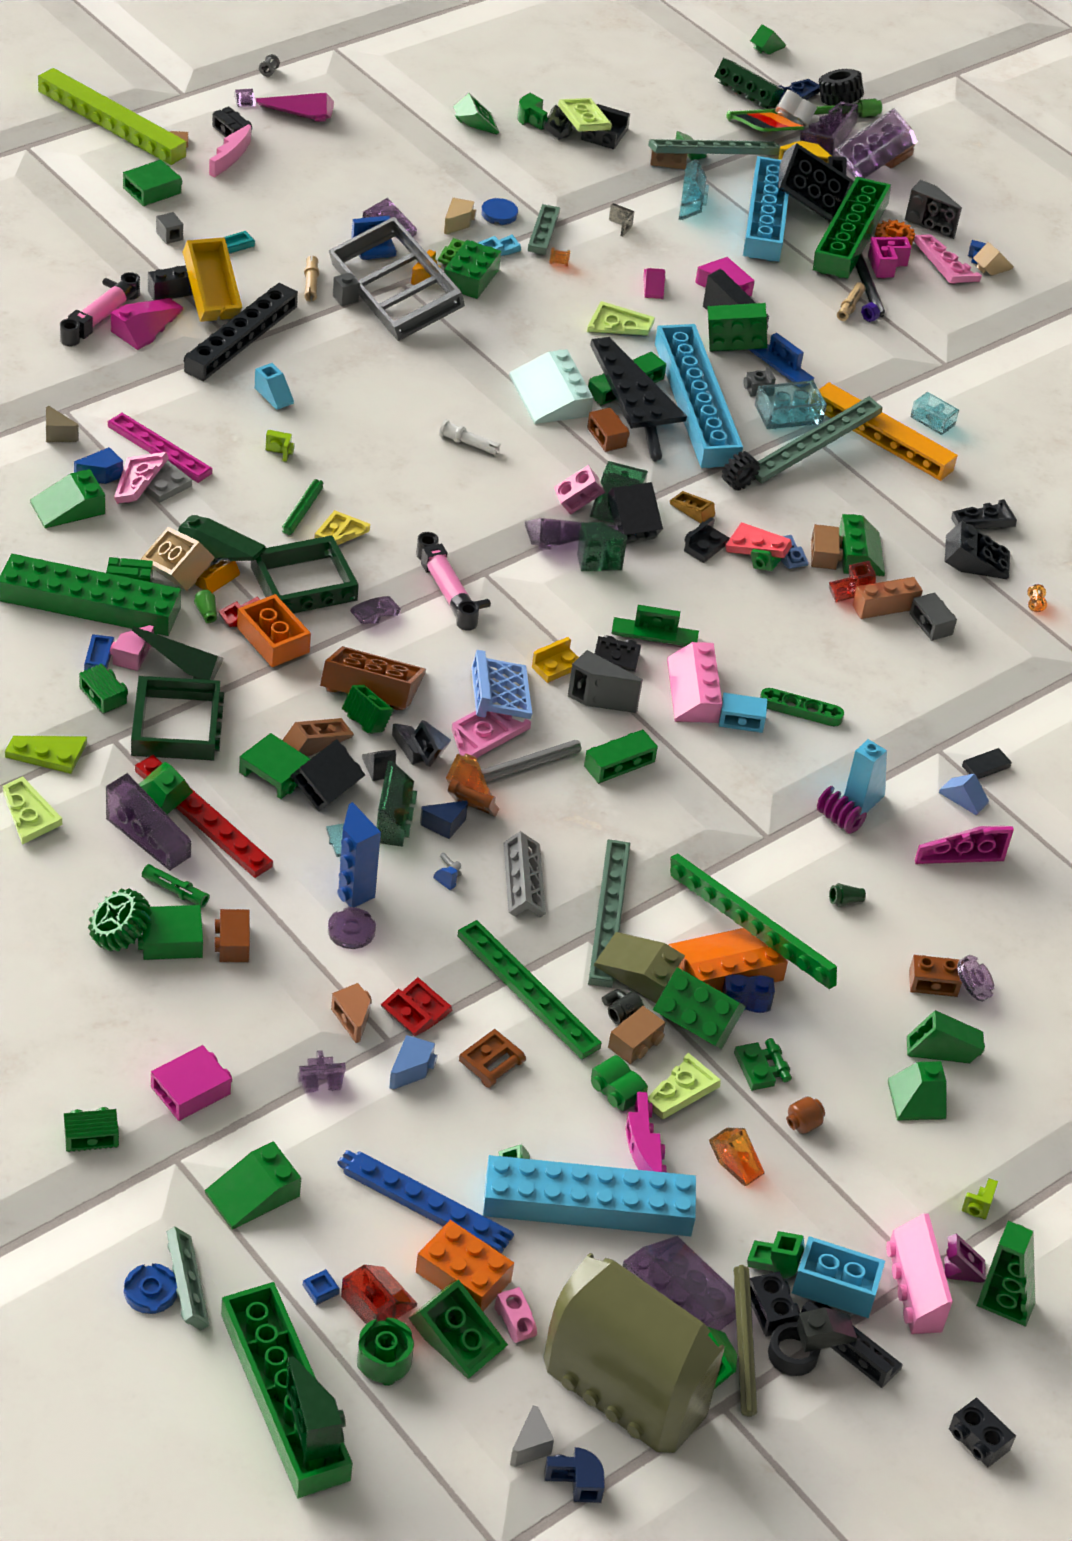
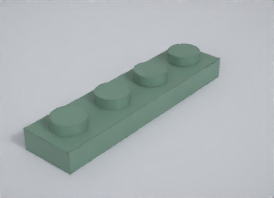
(543, 229)
(187, 1278)

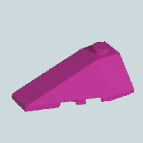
(311, 106)
(972, 845)

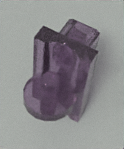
(321, 1069)

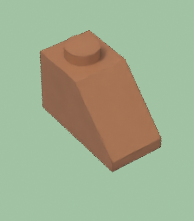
(352, 1009)

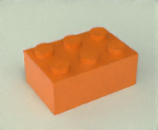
(273, 630)
(462, 1256)

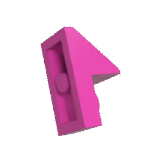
(654, 283)

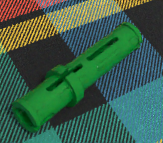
(197, 896)

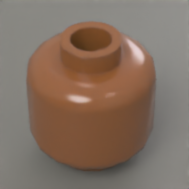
(805, 1115)

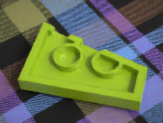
(51, 752)

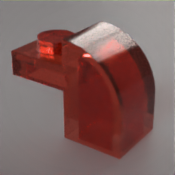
(859, 575)

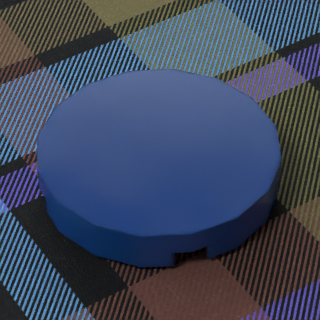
(499, 211)
(150, 1288)

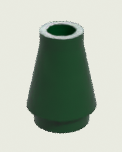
(844, 894)

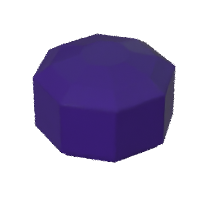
(870, 312)

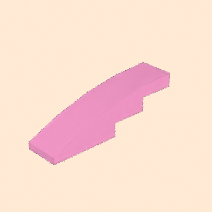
(231, 151)

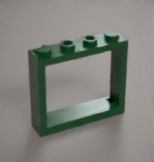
(304, 552)
(177, 689)

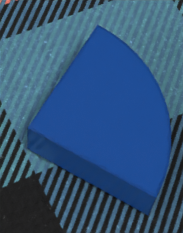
(447, 877)

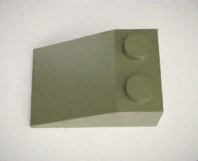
(640, 963)

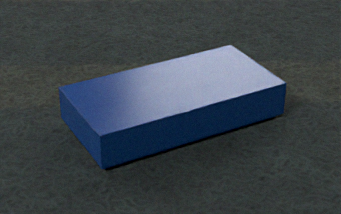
(98, 651)

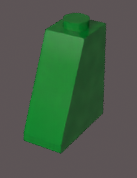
(945, 1039)

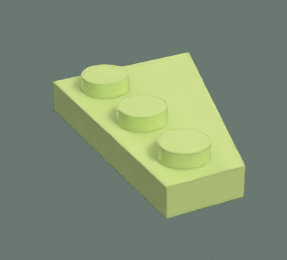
(619, 320)
(684, 1086)

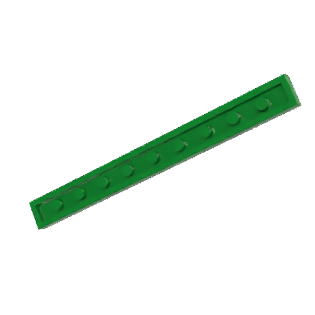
(754, 921)

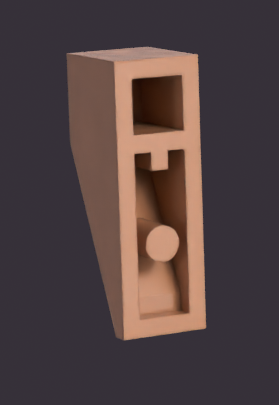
(315, 735)

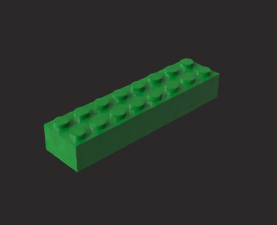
(851, 227)
(89, 594)
(263, 1343)

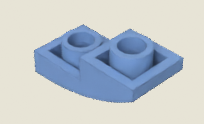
(795, 556)

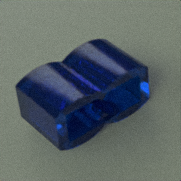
(752, 992)

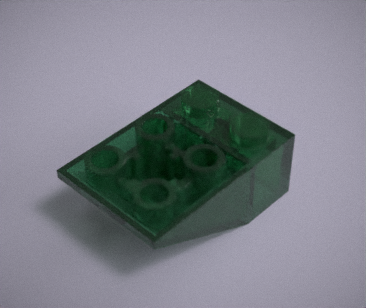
(615, 476)

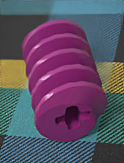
(840, 811)

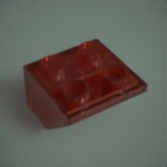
(375, 1294)

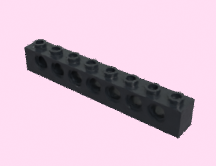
(240, 332)

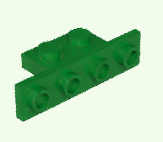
(655, 625)

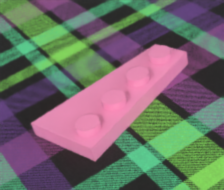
(945, 261)

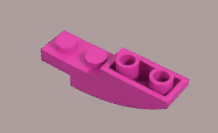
(642, 1141)

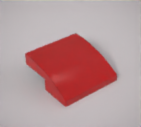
(417, 1007)

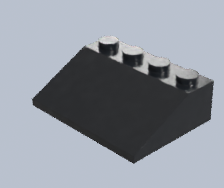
(812, 181)

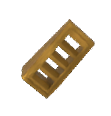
(694, 506)

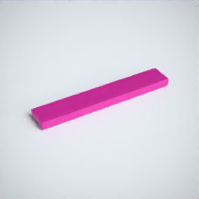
(155, 443)

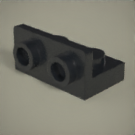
(558, 123)
(705, 541)
(621, 653)

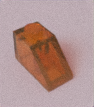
(468, 773)
(737, 1154)

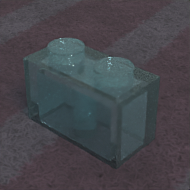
(934, 413)

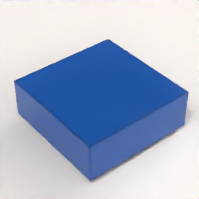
(321, 1287)

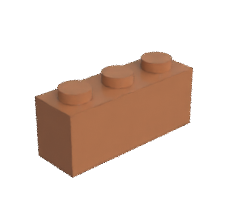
(886, 597)

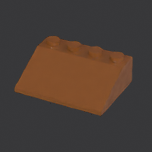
(387, 678)

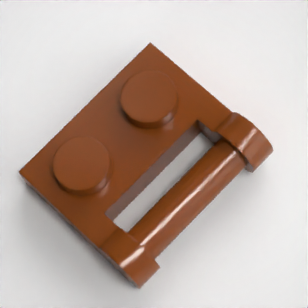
(475, 799)
(486, 1052)

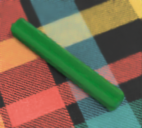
(302, 507)

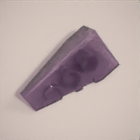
(553, 532)

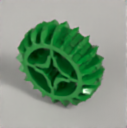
(119, 920)

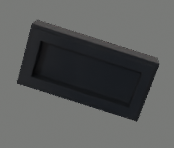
(987, 763)

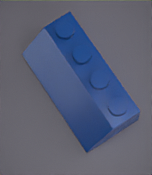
(358, 858)

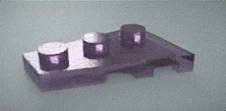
(387, 208)

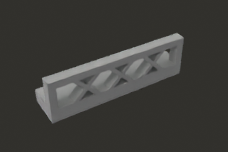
(520, 874)

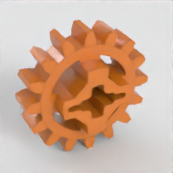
(895, 229)

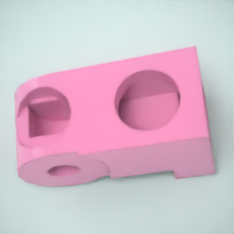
(516, 1315)

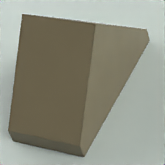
(59, 427)

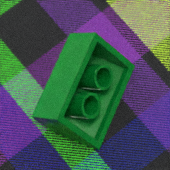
(860, 543)

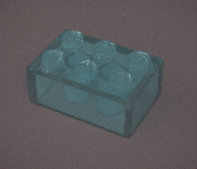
(790, 404)

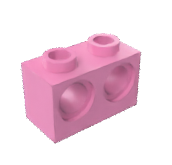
(579, 489)

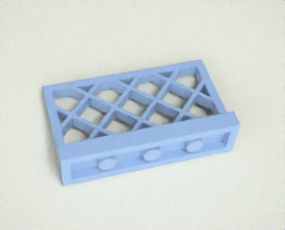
(484, 686)

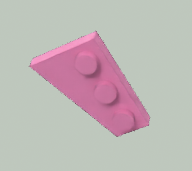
(137, 475)

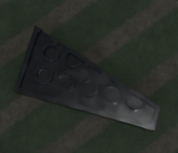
(635, 392)

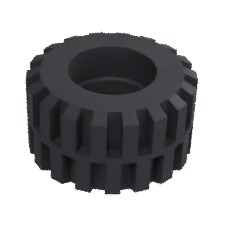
(841, 86)

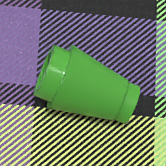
(206, 605)

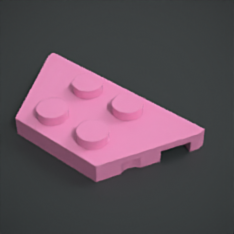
(480, 735)

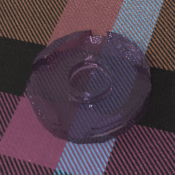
(351, 928)
(975, 978)

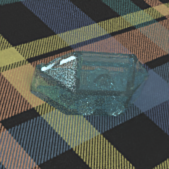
(694, 190)

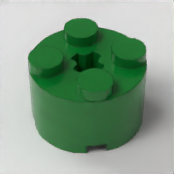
(385, 1350)

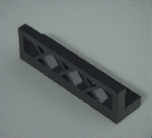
(864, 1354)

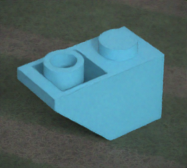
(273, 386)

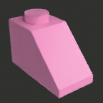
(130, 649)

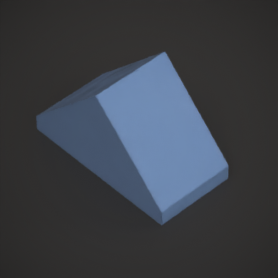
(966, 792)

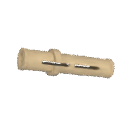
(311, 273)
(849, 305)

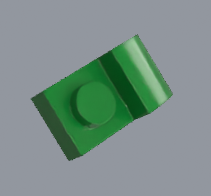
(531, 111)
(781, 1256)

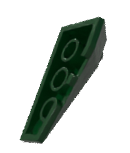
(221, 540)

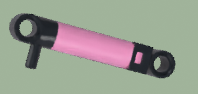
(81, 323)
(434, 560)

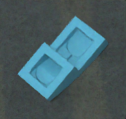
(506, 245)

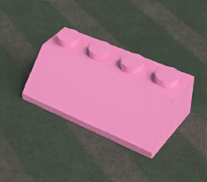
(695, 683)
(920, 1276)

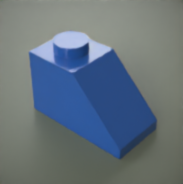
(104, 465)

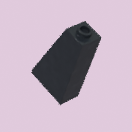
(724, 291)

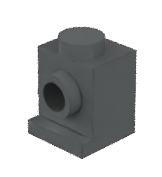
(758, 378)

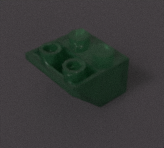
(600, 547)

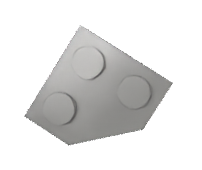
(168, 482)

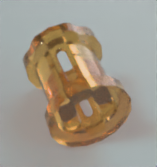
(560, 257)
(1039, 599)

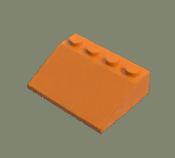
(727, 954)

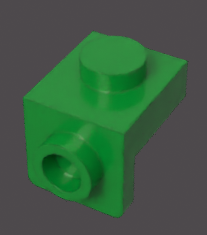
(763, 560)

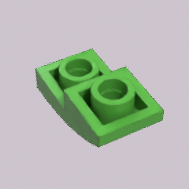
(450, 251)

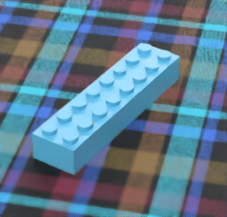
(766, 212)
(590, 1195)

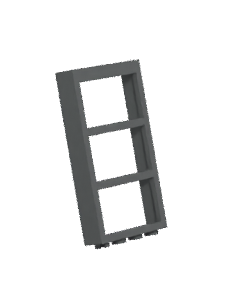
(424, 315)

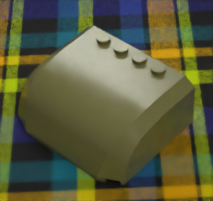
(632, 1354)

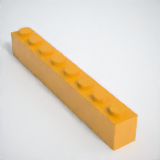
(894, 436)

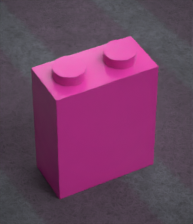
(191, 1082)

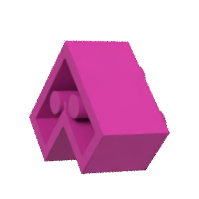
(887, 254)

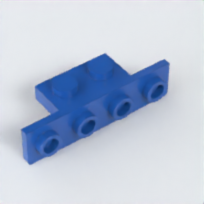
(784, 358)

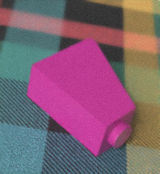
(739, 276)

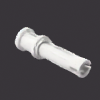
(460, 435)

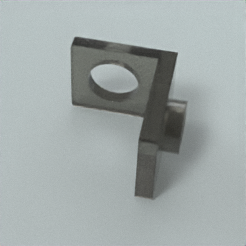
(622, 216)

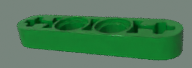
(802, 704)

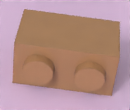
(825, 547)
(637, 1035)

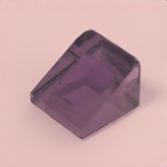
(244, 97)

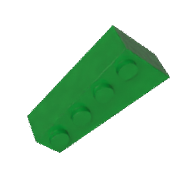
(1011, 1277)

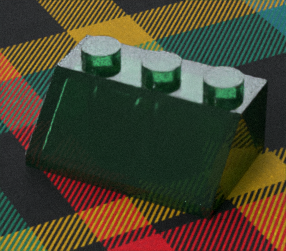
(395, 806)

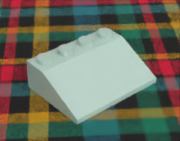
(552, 388)

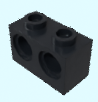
(769, 1305)
(984, 1429)

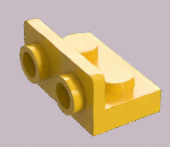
(554, 660)

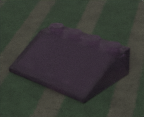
(685, 1280)

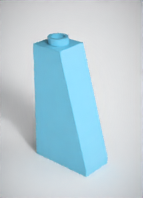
(867, 776)

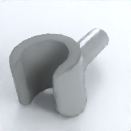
(457, 865)

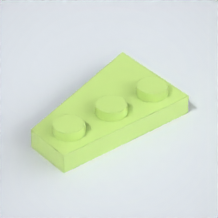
(29, 810)

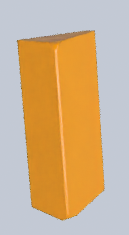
(218, 575)

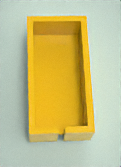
(212, 279)

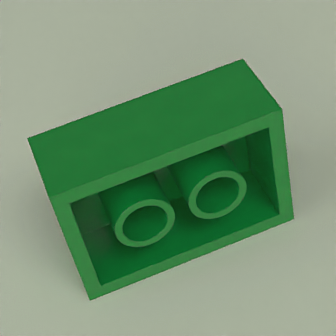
(473, 268)
(737, 327)
(699, 1008)

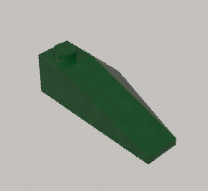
(189, 659)

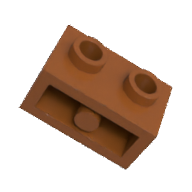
(934, 976)

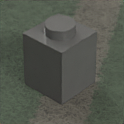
(169, 227)
(346, 289)

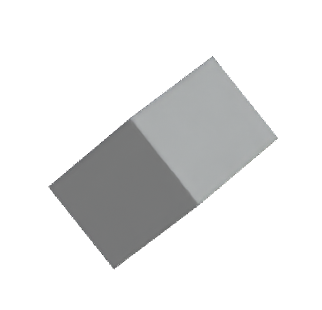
(533, 1441)

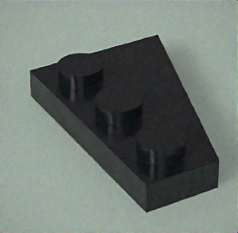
(987, 517)

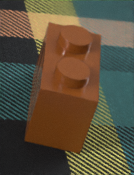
(608, 429)
(234, 935)

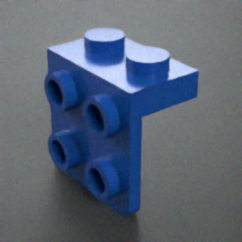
(384, 249)

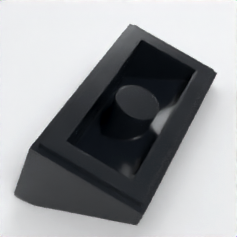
(402, 735)

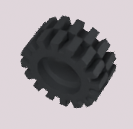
(740, 470)

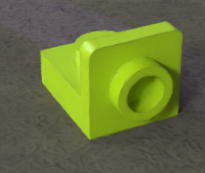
(280, 443)
(979, 1204)

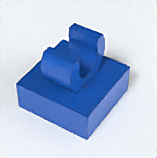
(975, 247)

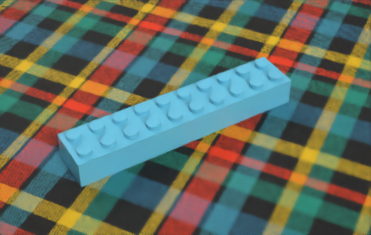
(698, 395)

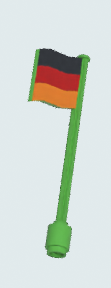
(769, 120)

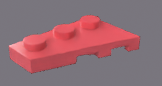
(750, 537)

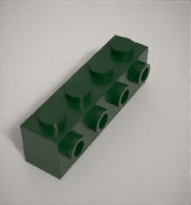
(749, 83)

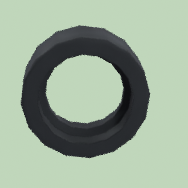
(781, 1361)

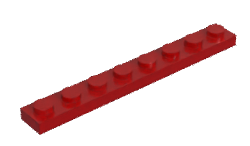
(216, 827)

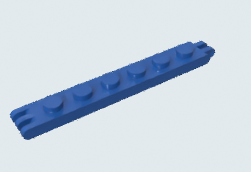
(422, 1198)

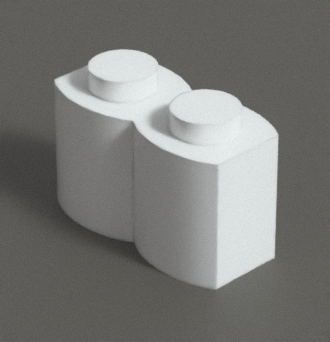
(795, 108)

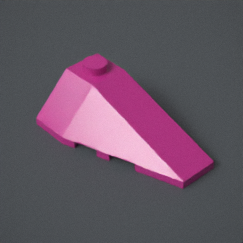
(143, 321)

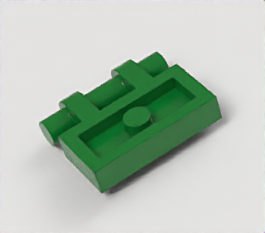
(755, 1065)

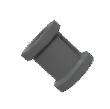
(271, 65)

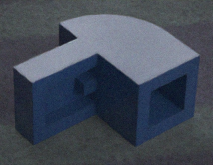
(583, 1470)

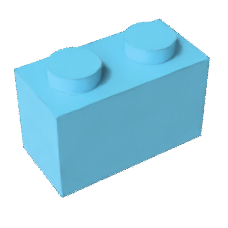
(743, 712)

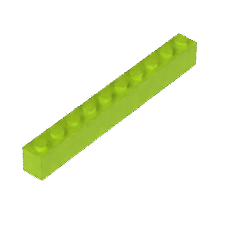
(112, 116)

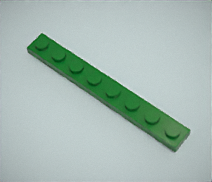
(529, 990)

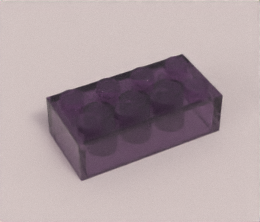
(877, 144)

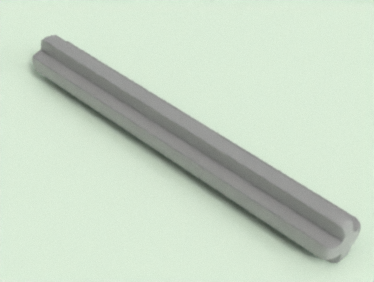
(532, 760)

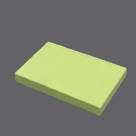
(584, 114)

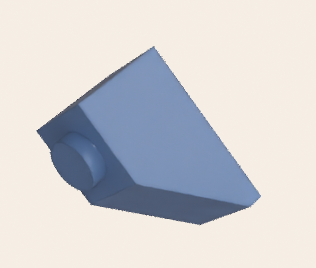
(412, 1062)

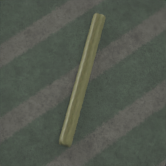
(745, 1342)

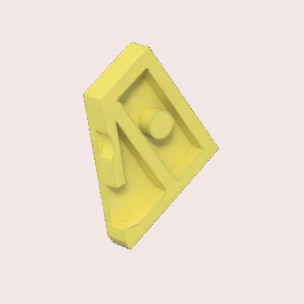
(342, 527)

